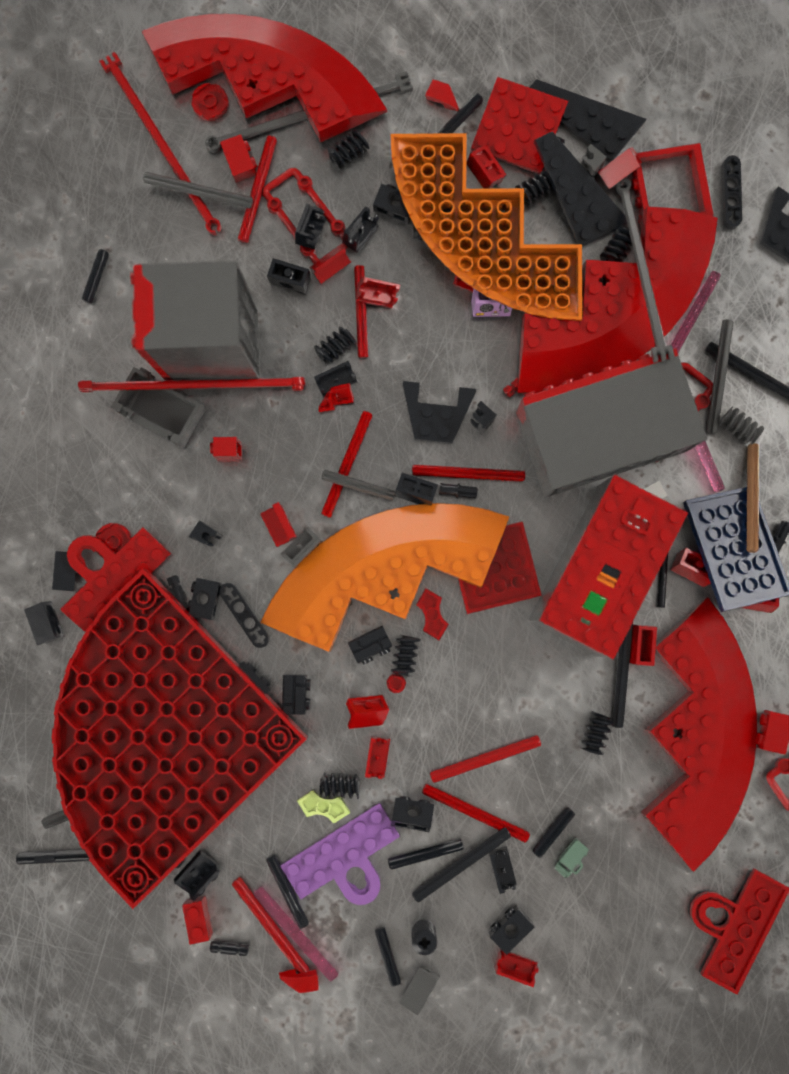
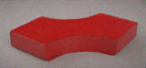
(430, 605)

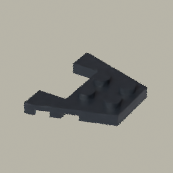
(776, 229)
(436, 421)

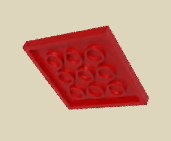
(516, 119)
(509, 577)

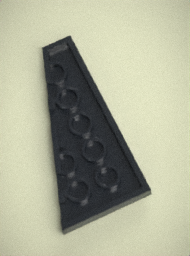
(595, 122)
(583, 201)

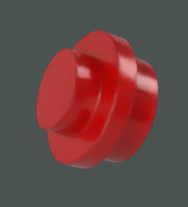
(396, 683)

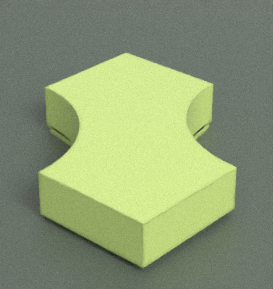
(330, 807)

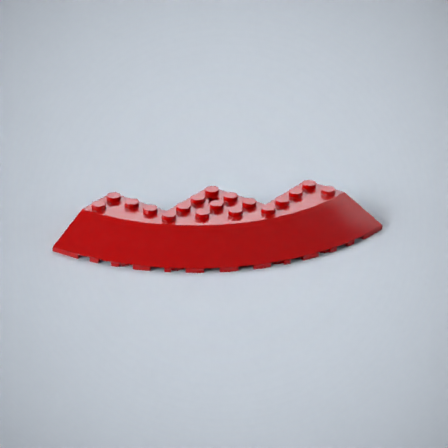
(265, 67)
(615, 315)
(713, 737)

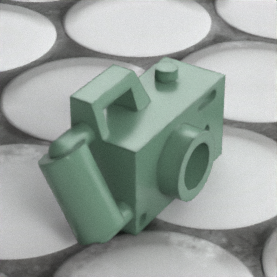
(571, 857)

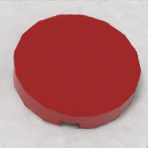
(210, 101)
(114, 536)

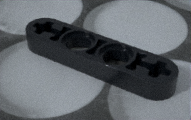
(728, 192)
(247, 613)

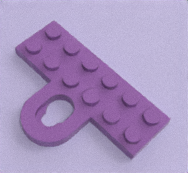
(340, 851)

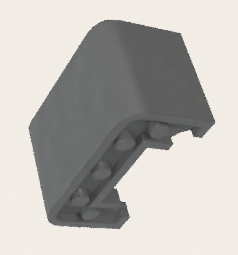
(160, 411)

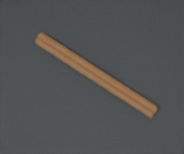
(753, 497)

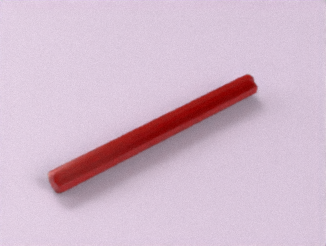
(257, 188)
(347, 462)
(471, 473)
(485, 759)
(474, 812)
(270, 926)

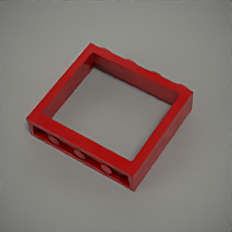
(698, 172)

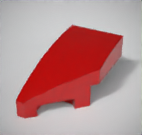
(443, 94)
(336, 395)
(300, 982)

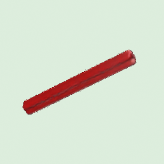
(361, 318)

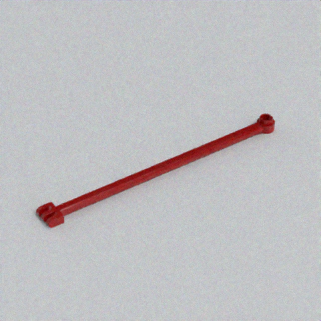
(113, 66)
(296, 383)

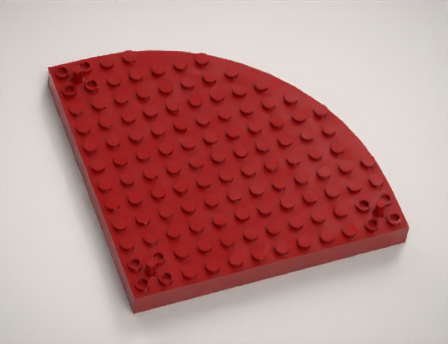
(157, 737)

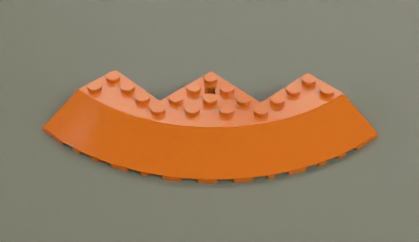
(476, 236)
(377, 558)

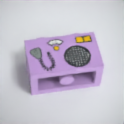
(486, 307)

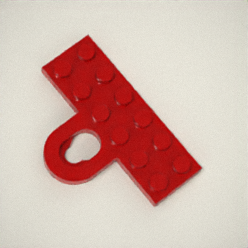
(139, 553)
(744, 930)

